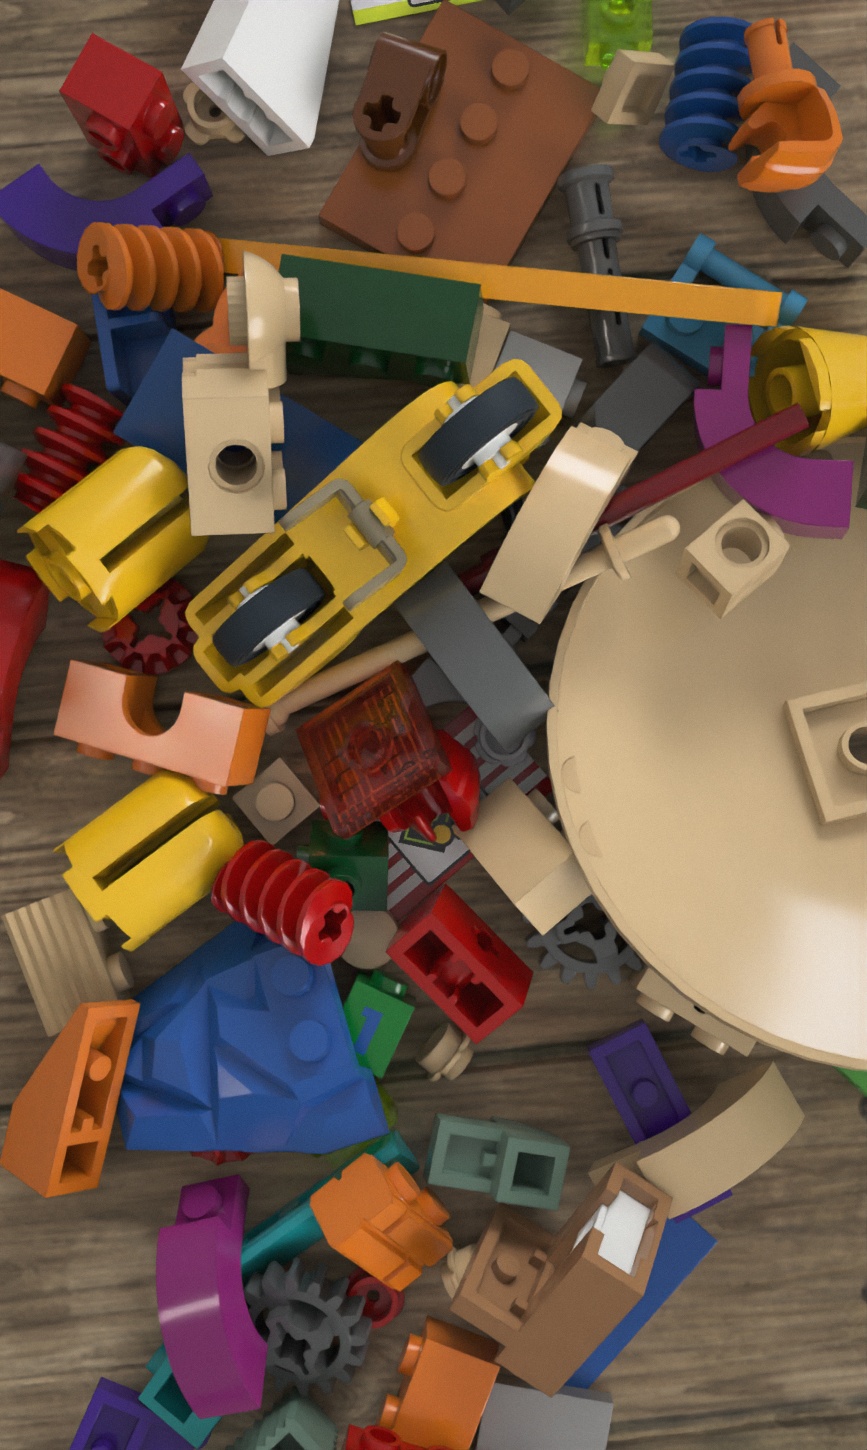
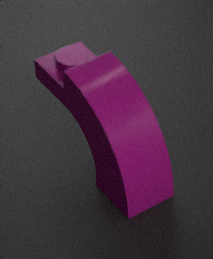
(203, 1304)

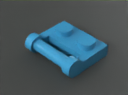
(692, 338)

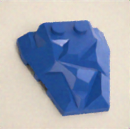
(245, 1056)

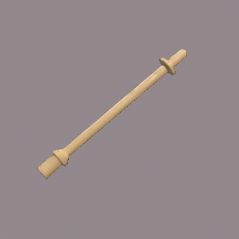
(608, 555)

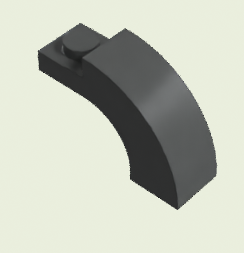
(830, 217)
(474, 655)

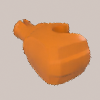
(783, 116)

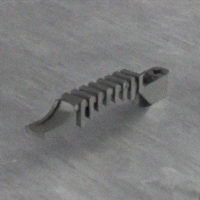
(635, 411)

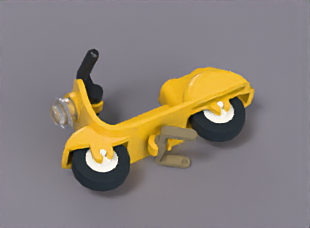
(372, 531)

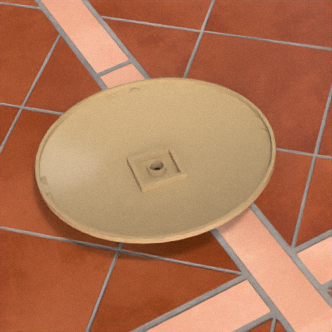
(719, 778)

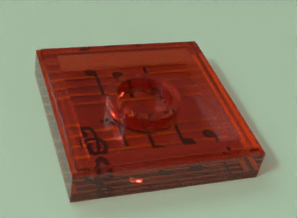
(372, 750)

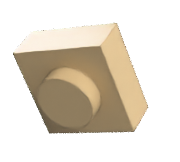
(632, 87)
(276, 801)

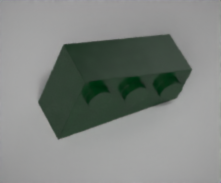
(382, 323)

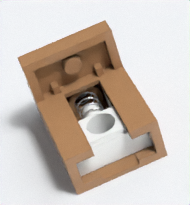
(566, 1292)

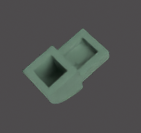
(499, 1158)

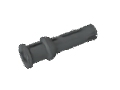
(595, 237)

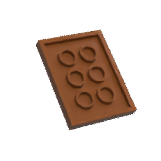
(483, 158)

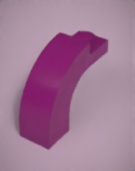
(797, 492)

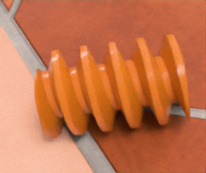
(151, 267)

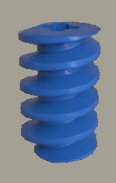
(705, 94)

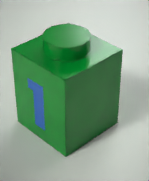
(377, 1017)

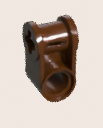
(397, 99)

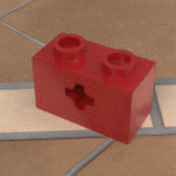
(461, 963)

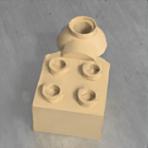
(238, 403)

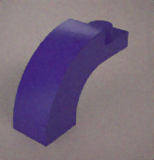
(54, 220)

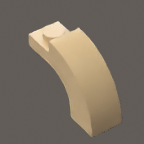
(557, 520)
(717, 1143)

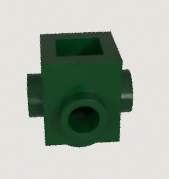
(357, 861)

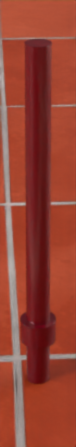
(677, 477)

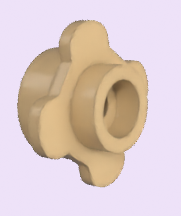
(202, 125)

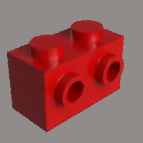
(123, 108)

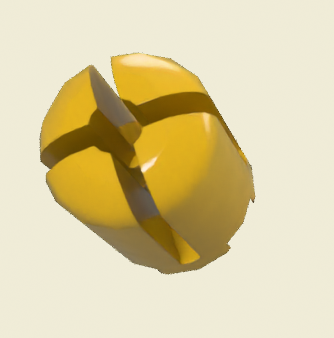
(115, 535)
(150, 855)

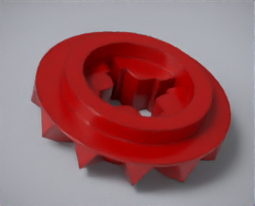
(155, 653)

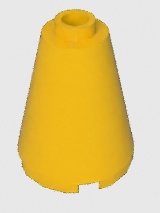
(821, 373)

